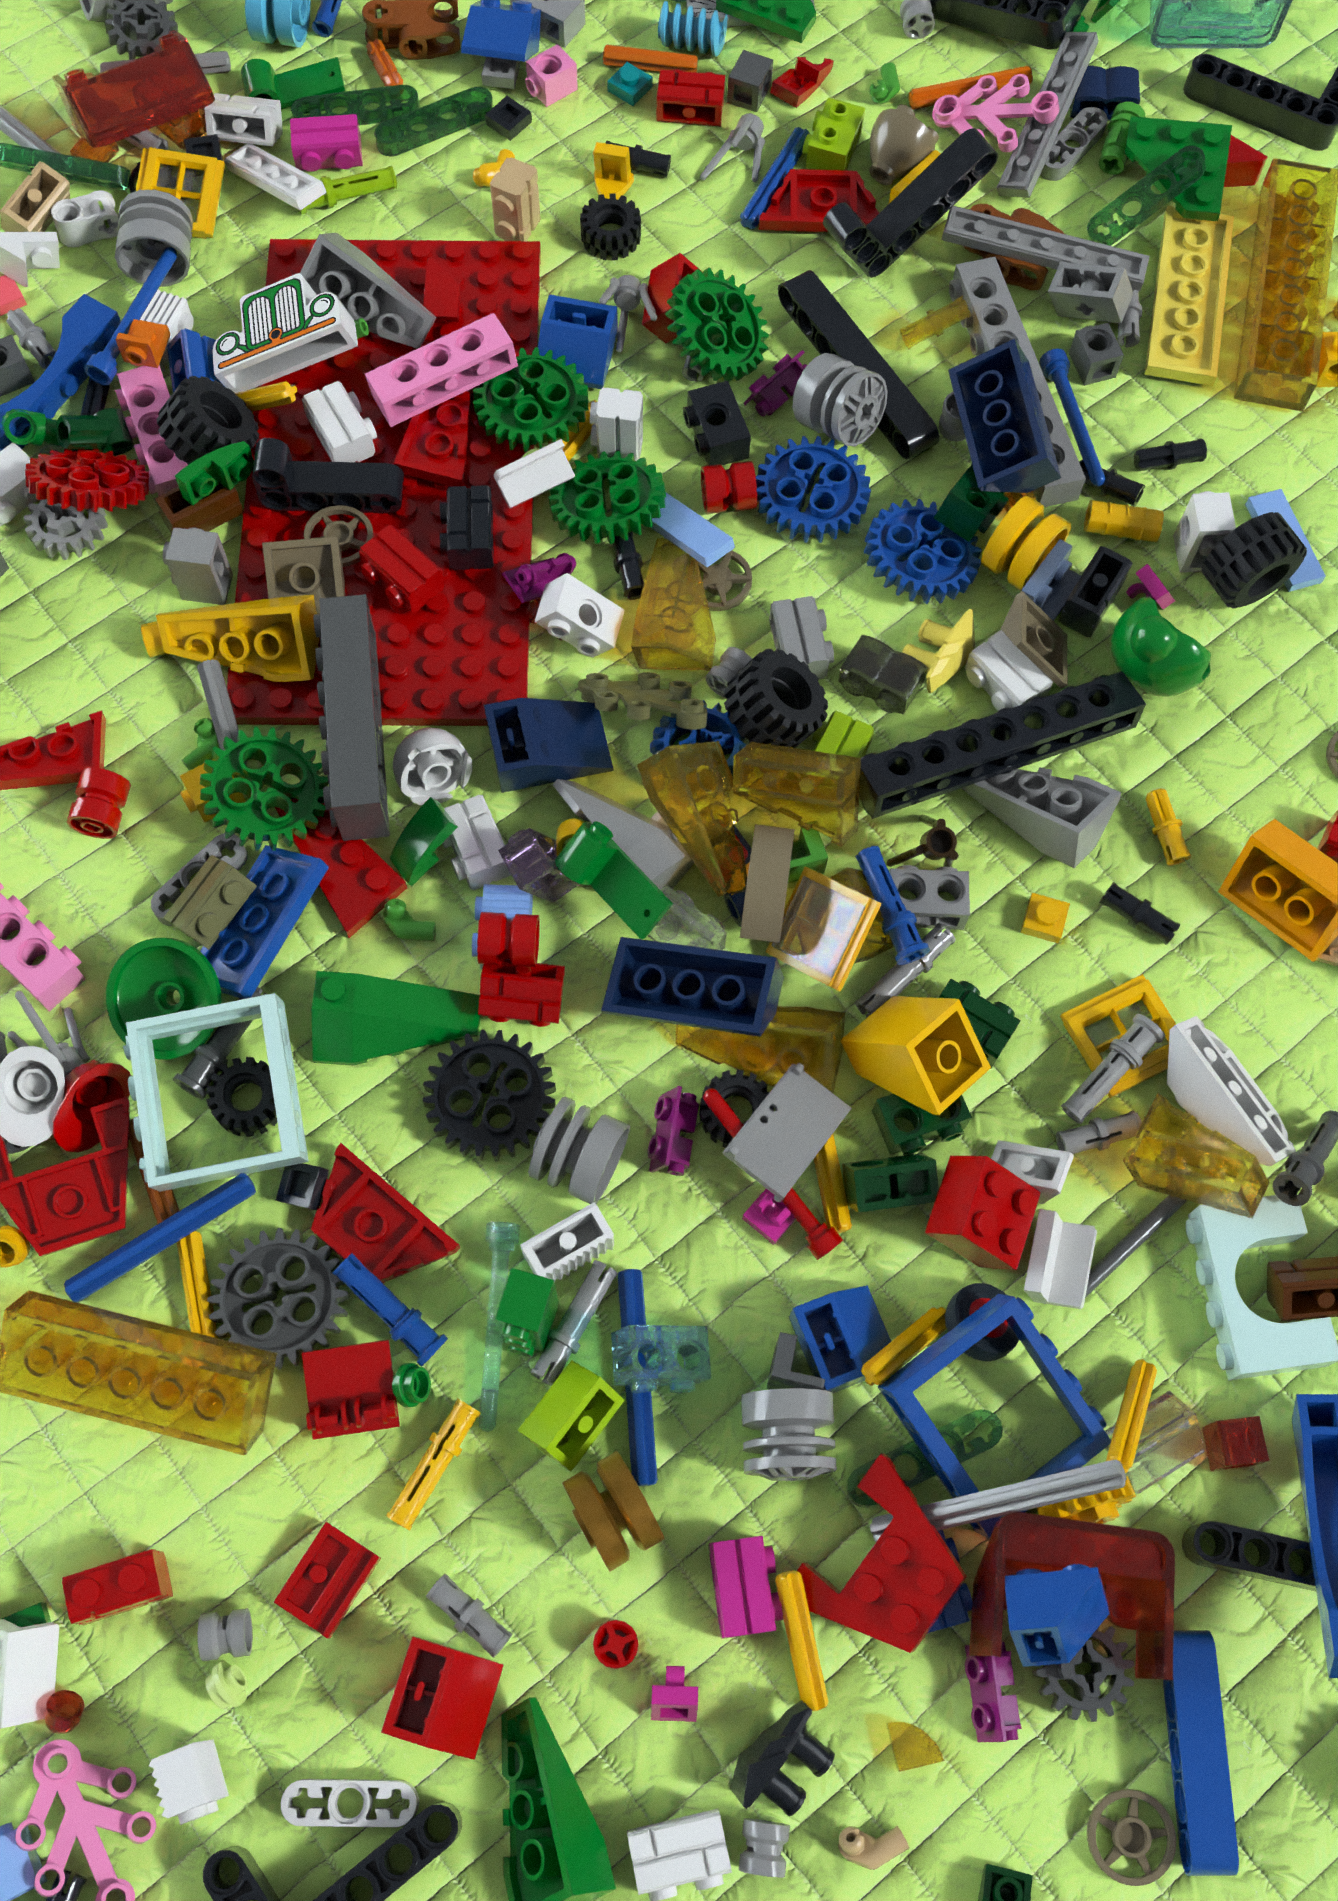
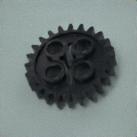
(456, 1083)

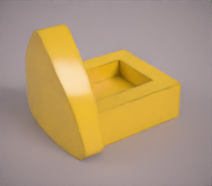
(612, 169)

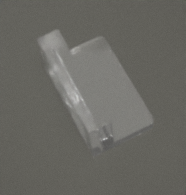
(1166, 1441)

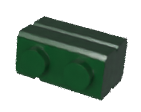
(991, 1022)

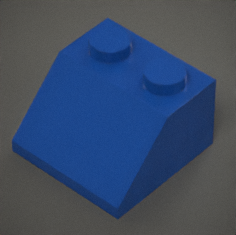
(502, 30)

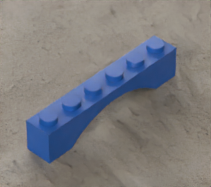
(84, 332)
(1317, 1456)

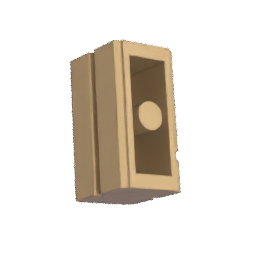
(515, 200)
(32, 202)

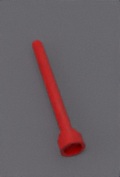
(819, 1236)

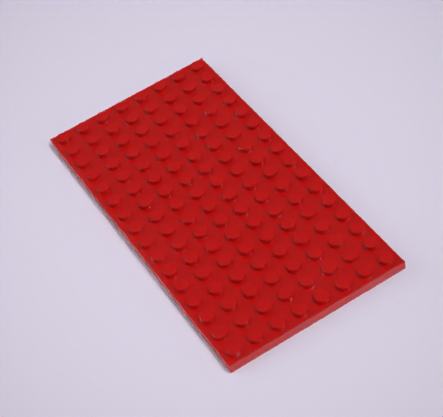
(473, 635)

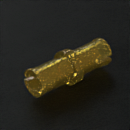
(935, 322)

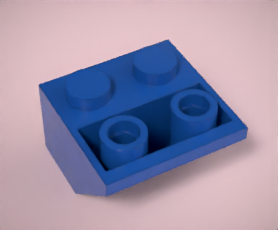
(582, 333)
(839, 1335)
(1054, 1612)

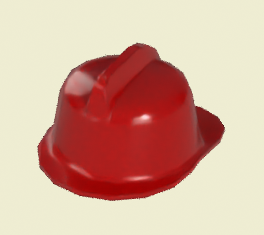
(85, 1088)

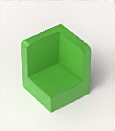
(807, 852)

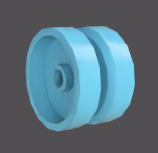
(278, 19)

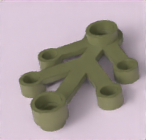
(644, 694)

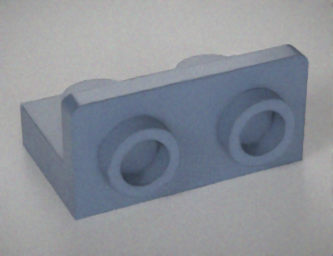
(1053, 581)

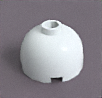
(431, 765)

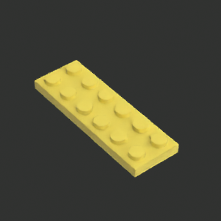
(1189, 298)

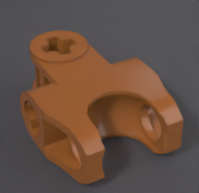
(413, 26)
(1012, 268)

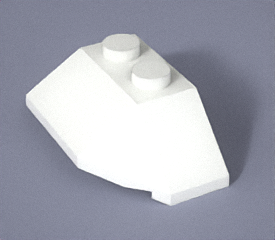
(1222, 1094)

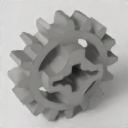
(66, 528)

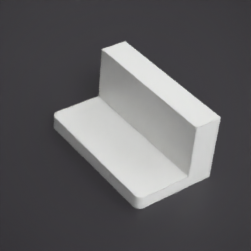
(534, 474)
(1060, 1261)
(26, 1671)

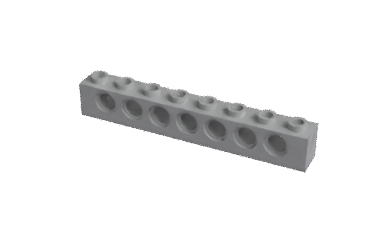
(995, 323)

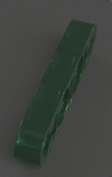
(356, 101)
(476, 104)
(68, 166)
(1146, 197)
(924, 1470)

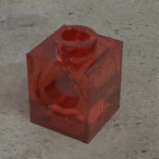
(1235, 1443)

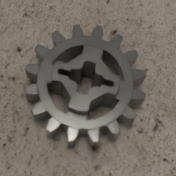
(138, 26)
(1087, 1686)

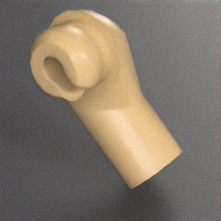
(871, 1851)

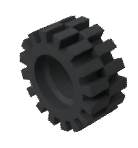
(610, 212)
(729, 1086)
(223, 1088)

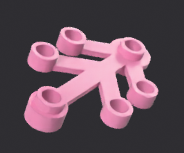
(954, 110)
(80, 1818)

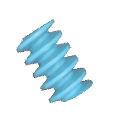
(692, 29)

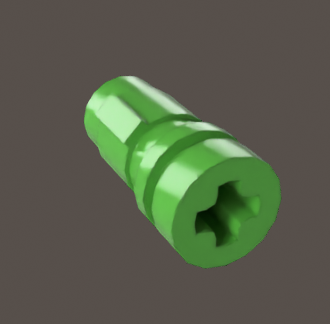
(1113, 151)

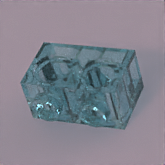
(660, 1348)

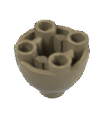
(898, 144)

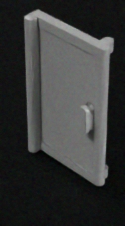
(783, 1143)

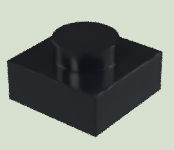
(508, 118)
(204, 146)
(302, 1185)

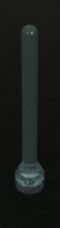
(501, 1241)

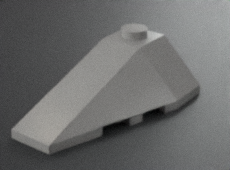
(366, 290)
(1048, 811)
(644, 840)

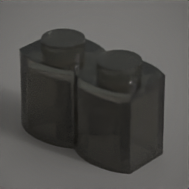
(882, 674)

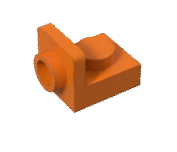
(143, 343)

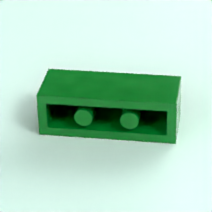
(527, 1312)

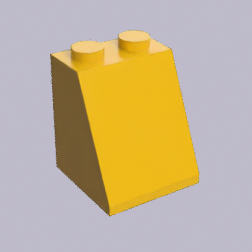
(918, 1050)

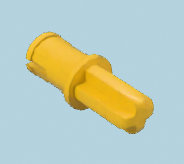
(1167, 827)

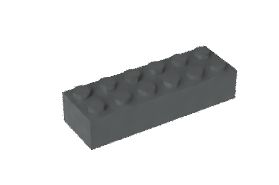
(351, 718)

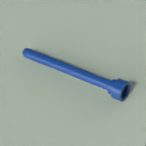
(102, 366)
(1056, 368)

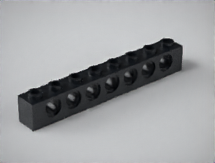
(998, 743)

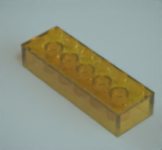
(135, 1372)

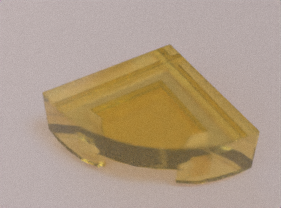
(912, 1746)

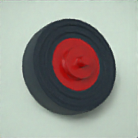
(967, 1301)

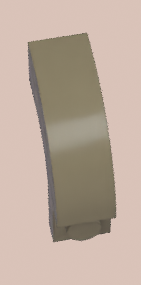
(767, 883)

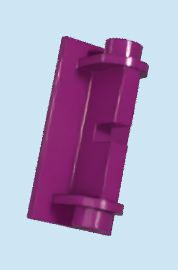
(768, 392)
(530, 579)
(667, 1148)
(992, 1714)

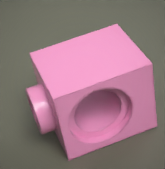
(551, 75)

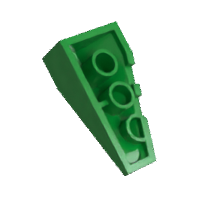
(376, 1016)
(553, 1834)

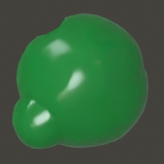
(1157, 653)

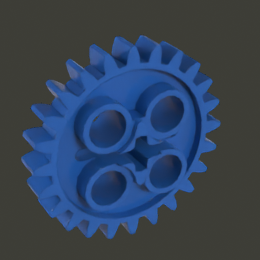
(783, 477)
(920, 553)

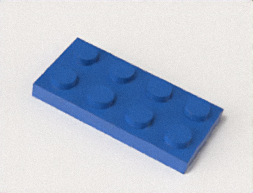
(264, 921)

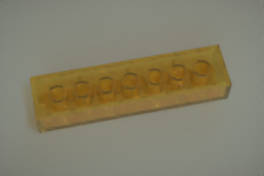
(1287, 285)

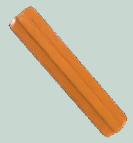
(648, 59)

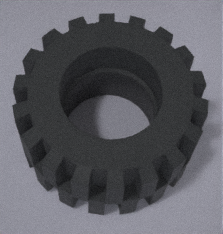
(204, 418)
(1254, 560)
(776, 700)

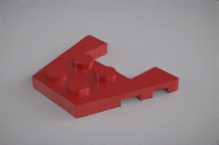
(76, 1197)
(902, 1578)

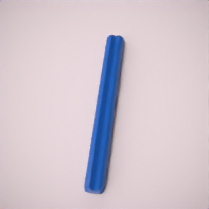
(159, 1237)
(638, 1404)

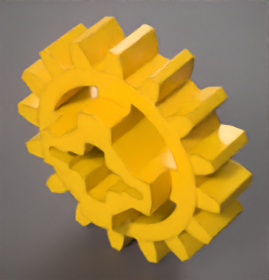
(1092, 1508)

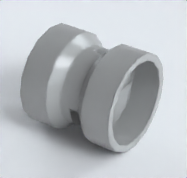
(950, 421)
(730, 663)
(225, 1634)
(764, 1848)

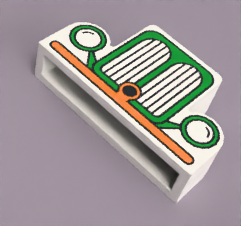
(281, 333)

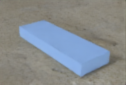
(692, 532)
(1309, 571)

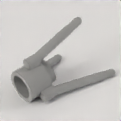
(744, 136)
(627, 296)
(68, 1056)

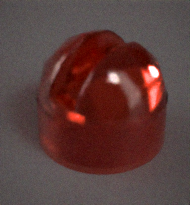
(63, 1711)

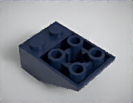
(546, 741)

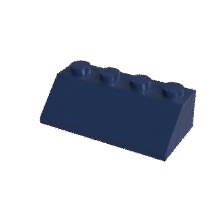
(1004, 421)
(693, 986)

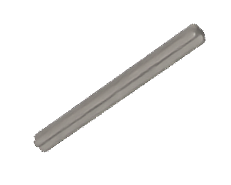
(1017, 1496)

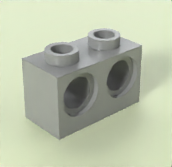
(928, 905)

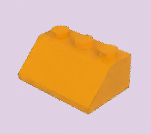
(1287, 888)

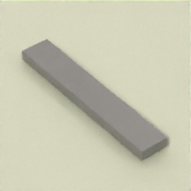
(1037, 138)
(1037, 244)

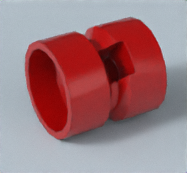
(728, 487)
(98, 803)
(508, 939)

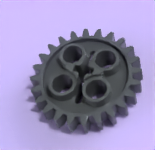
(271, 1261)

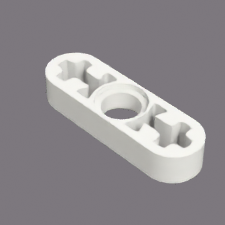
(316, 1789)

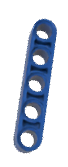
(1200, 1758)

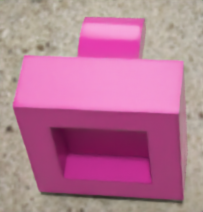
(1151, 587)
(769, 1217)
(674, 1699)

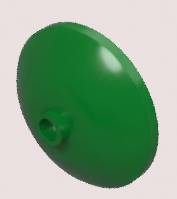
(144, 986)

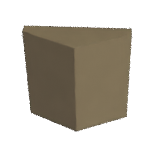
(304, 568)
(1038, 638)

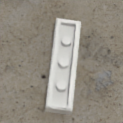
(275, 176)

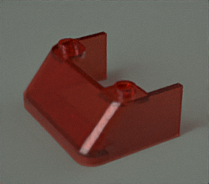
(135, 93)
(1133, 1568)

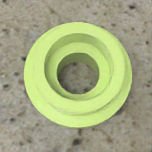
(227, 1685)

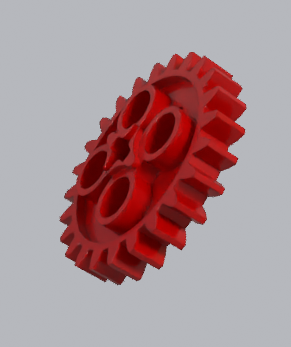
(87, 479)

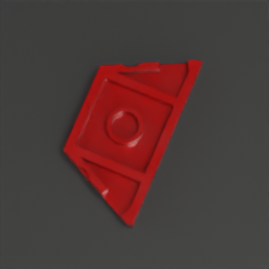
(811, 194)
(376, 1222)

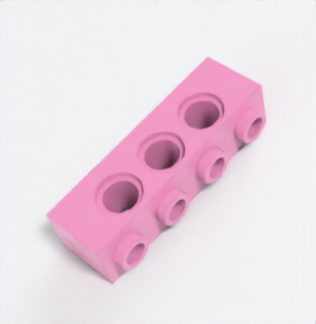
(442, 369)
(144, 395)
(51, 978)

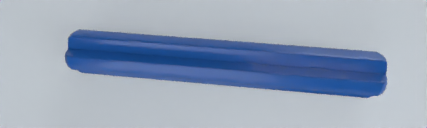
(774, 178)

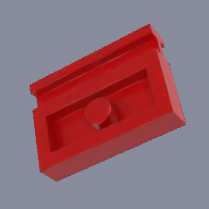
(327, 1580)

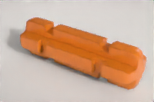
(383, 63)

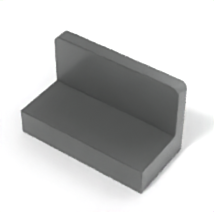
(780, 1372)

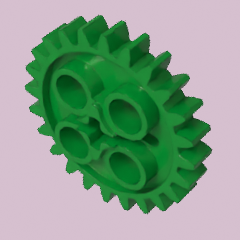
(717, 325)
(533, 401)
(635, 498)
(250, 818)

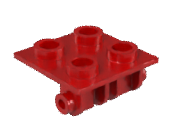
(350, 1389)

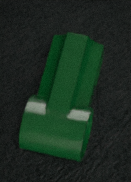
(99, 431)

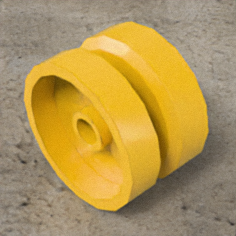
(1023, 541)

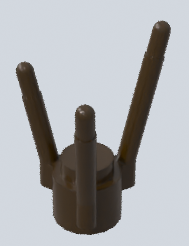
(934, 844)

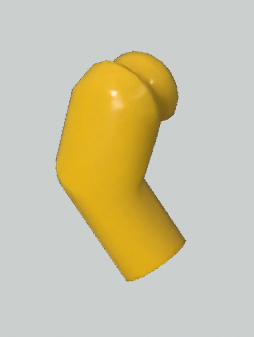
(484, 174)

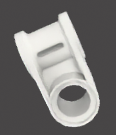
(82, 220)

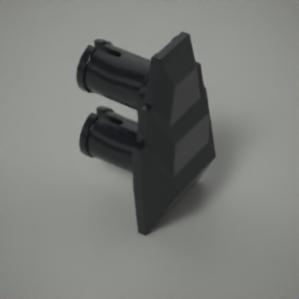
(761, 1762)

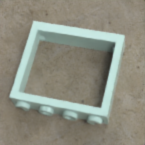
(145, 1089)

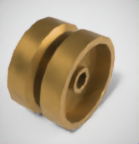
(612, 1511)

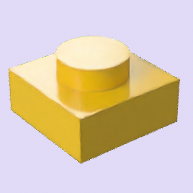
(1045, 918)

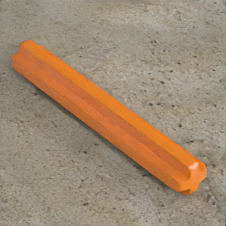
(928, 95)

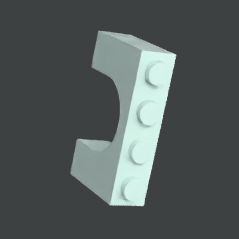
(1246, 1341)

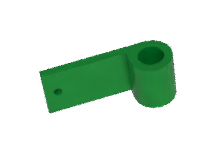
(311, 80)
(599, 862)

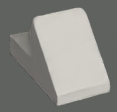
(27, 251)
(1037, 1166)

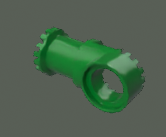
(41, 428)

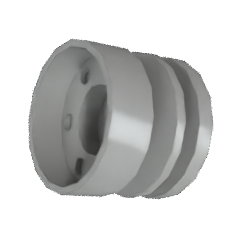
(146, 227)
(840, 399)
(576, 1149)
(788, 1433)

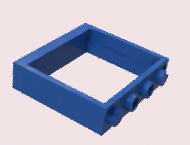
(900, 1387)

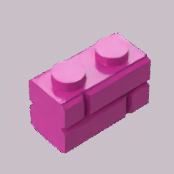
(326, 142)
(743, 1586)

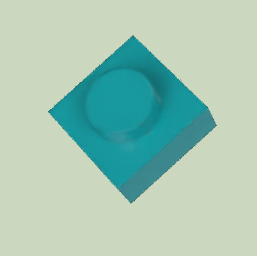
(630, 84)

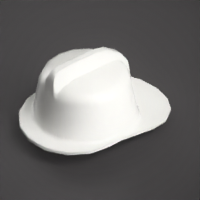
(29, 1095)

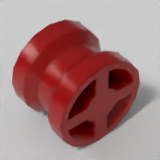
(615, 1649)

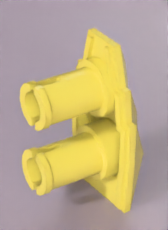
(954, 649)

